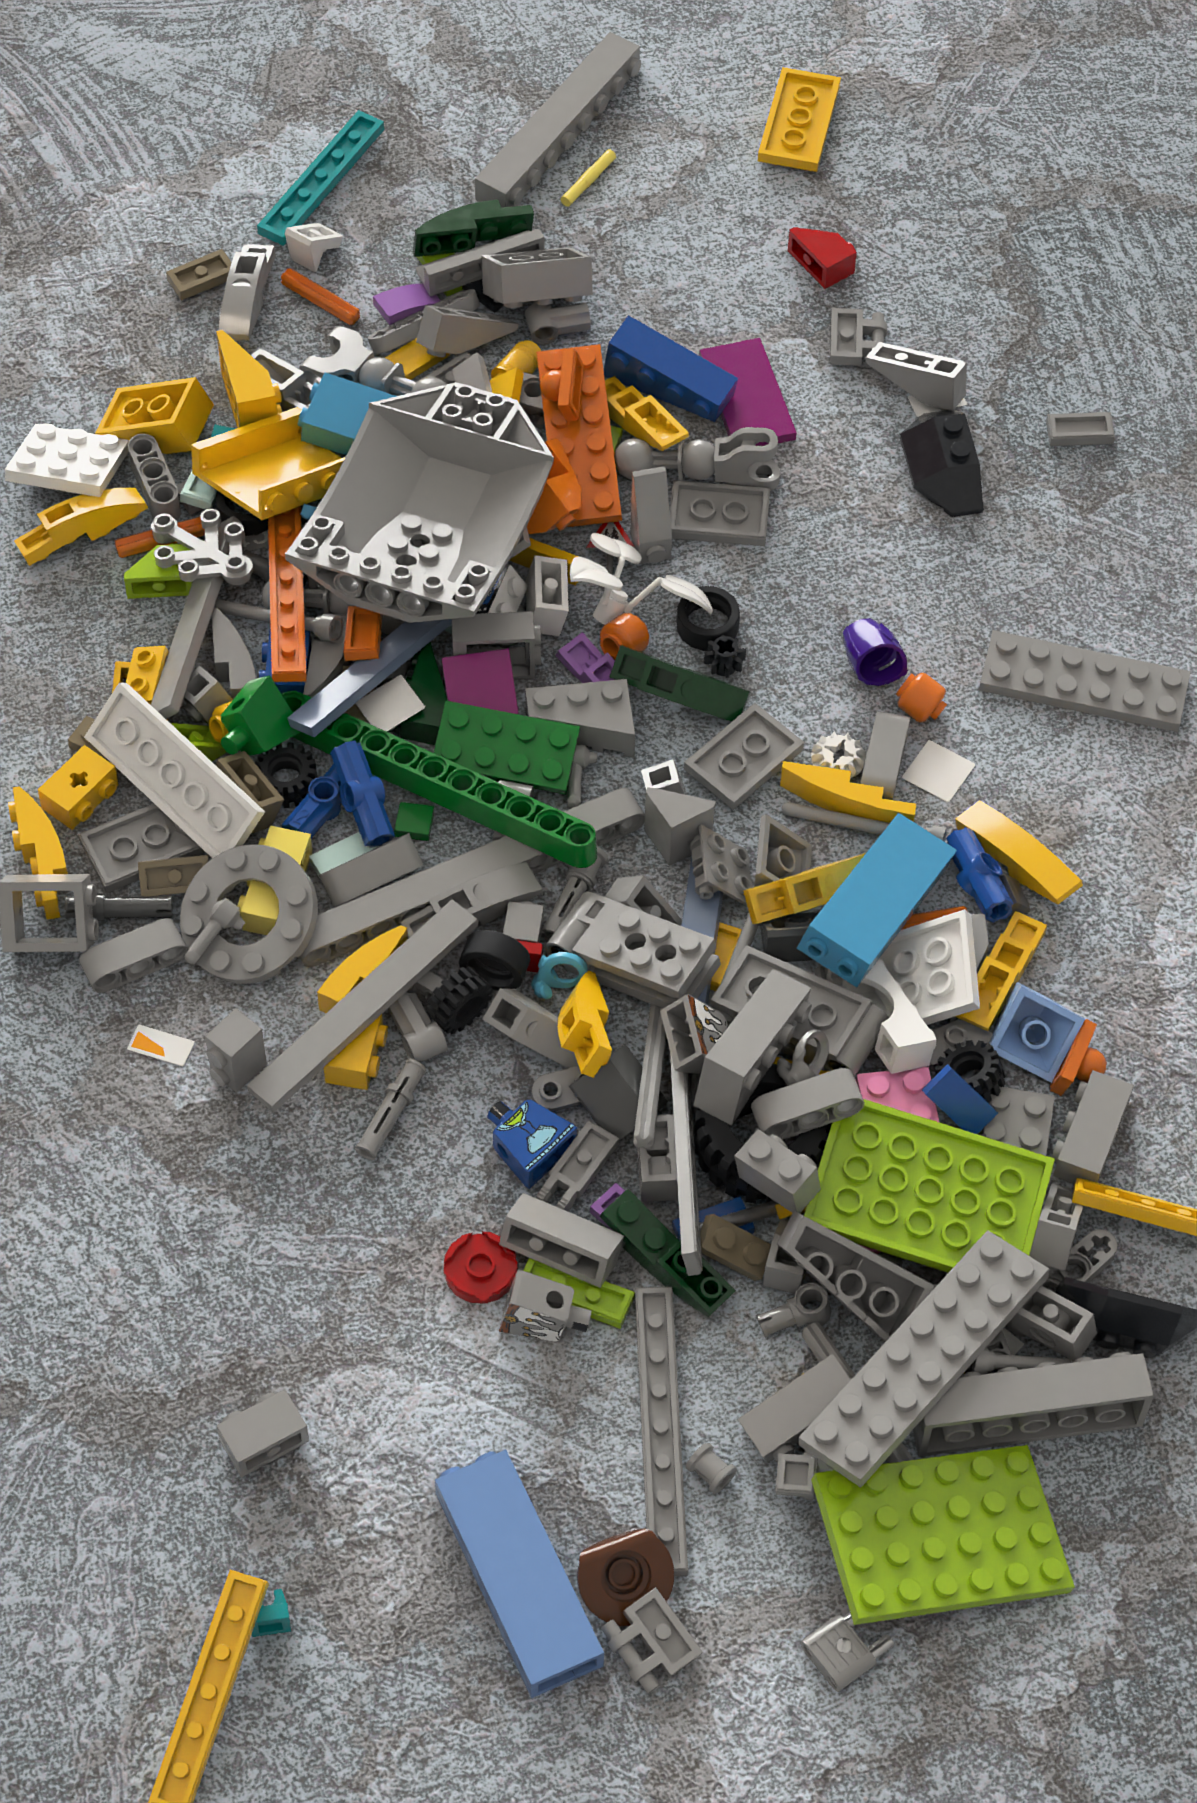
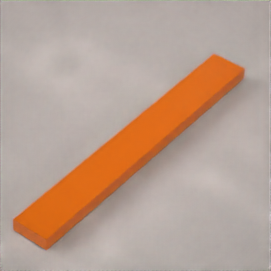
(286, 600)

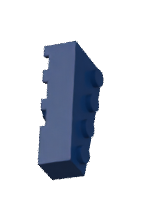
(667, 370)

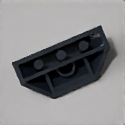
(944, 462)
(1131, 1319)

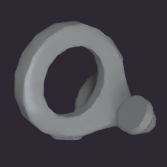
(799, 1069)

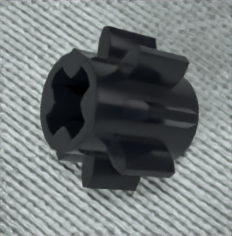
(724, 656)

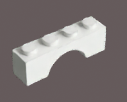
(904, 1037)

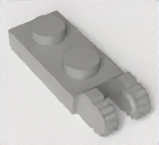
(579, 1165)

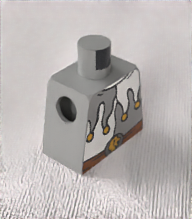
(691, 1032)
(541, 1309)

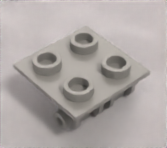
(719, 866)

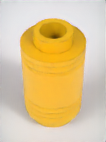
(522, 356)

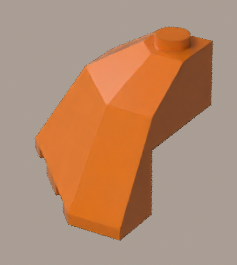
(560, 494)

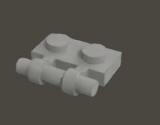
(847, 335)
(661, 1633)

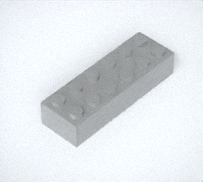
(1037, 1404)

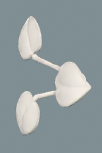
(614, 599)

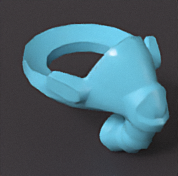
(548, 977)

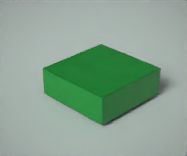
(415, 820)

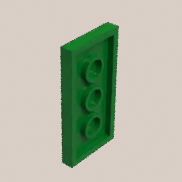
(508, 746)

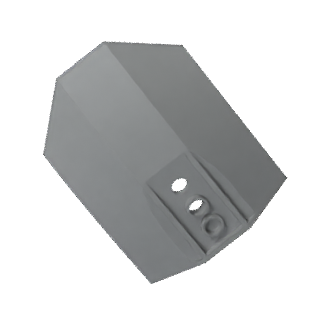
(434, 469)

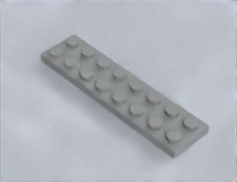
(923, 1358)

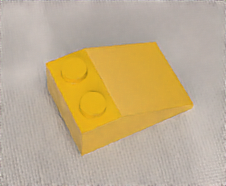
(246, 383)
(166, 410)

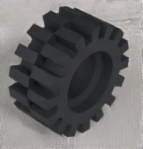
(289, 759)
(459, 1000)
(976, 1058)

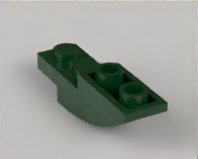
(464, 226)
(679, 684)
(661, 1254)

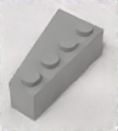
(751, 1045)
(861, 1280)

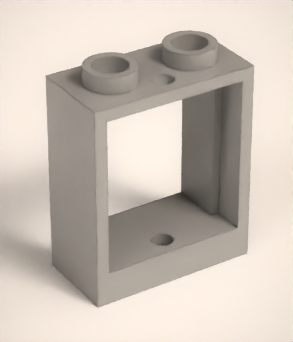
(501, 628)
(12, 912)

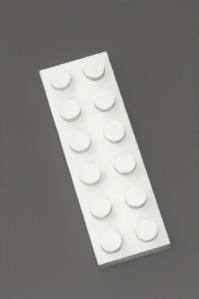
(173, 772)

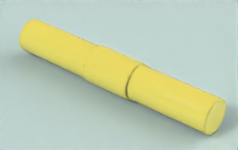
(588, 177)

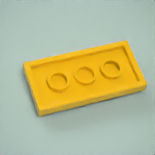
(799, 119)

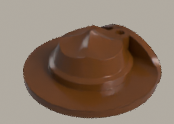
(623, 1571)

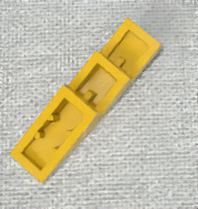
(642, 416)
(834, 792)
(1021, 853)
(1004, 968)

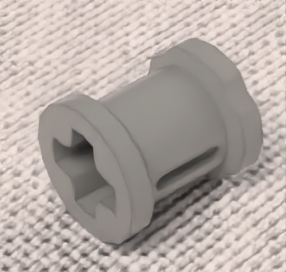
(711, 1468)

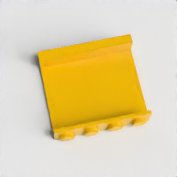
(266, 465)

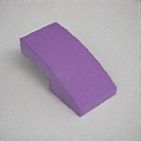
(403, 302)
(585, 660)

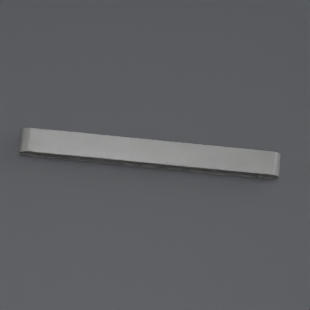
(375, 913)

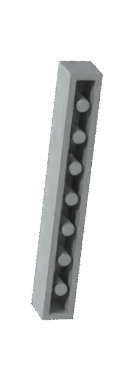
(558, 122)

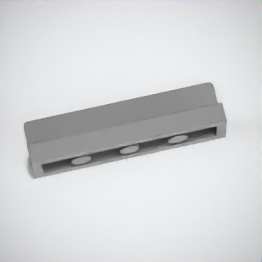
(467, 265)

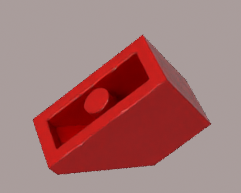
(822, 254)

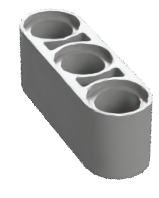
(153, 476)
(886, 752)
(371, 870)
(133, 955)
(808, 1104)

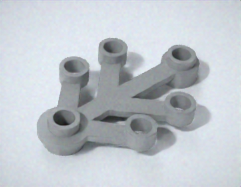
(233, 568)

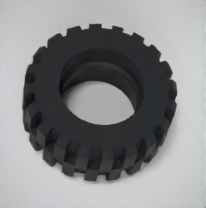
(718, 1144)

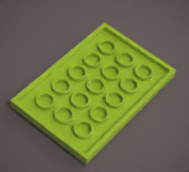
(925, 1187)
(942, 1535)

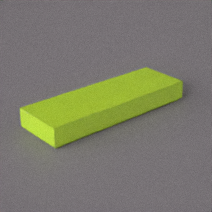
(607, 1304)

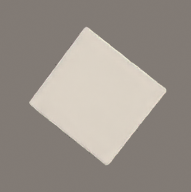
(390, 704)
(938, 771)

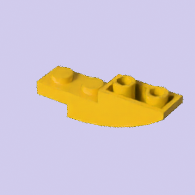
(77, 516)
(38, 845)
(798, 891)
(583, 1023)

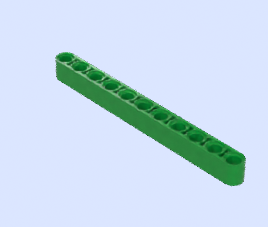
(459, 788)

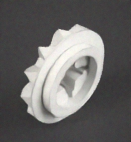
(853, 757)

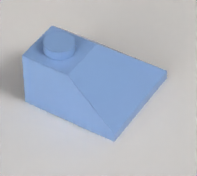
(1035, 1032)

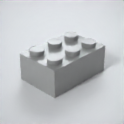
(537, 276)

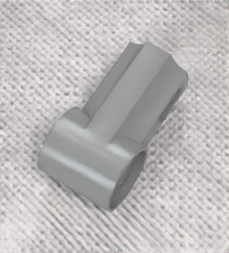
(548, 322)
(419, 1035)

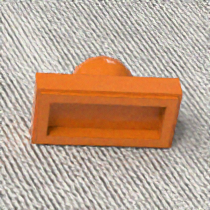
(565, 384)
(362, 634)
(1079, 1060)

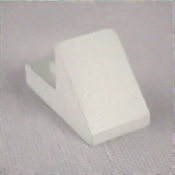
(309, 242)

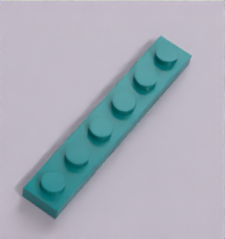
(321, 176)

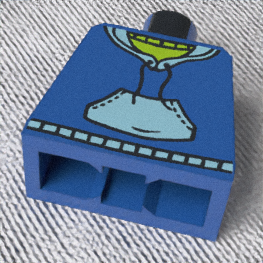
(530, 1139)

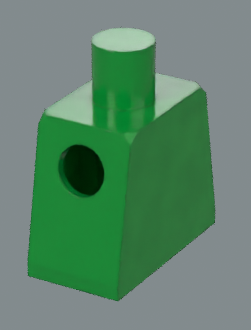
(256, 718)

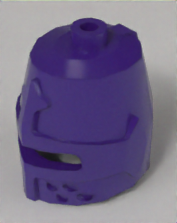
(872, 647)

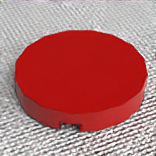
(479, 1268)

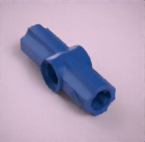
(362, 794)
(314, 811)
(980, 875)

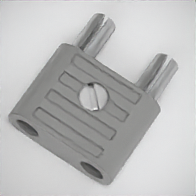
(841, 1652)

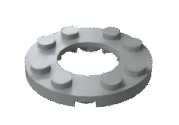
(292, 928)

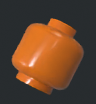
(625, 631)
(921, 697)

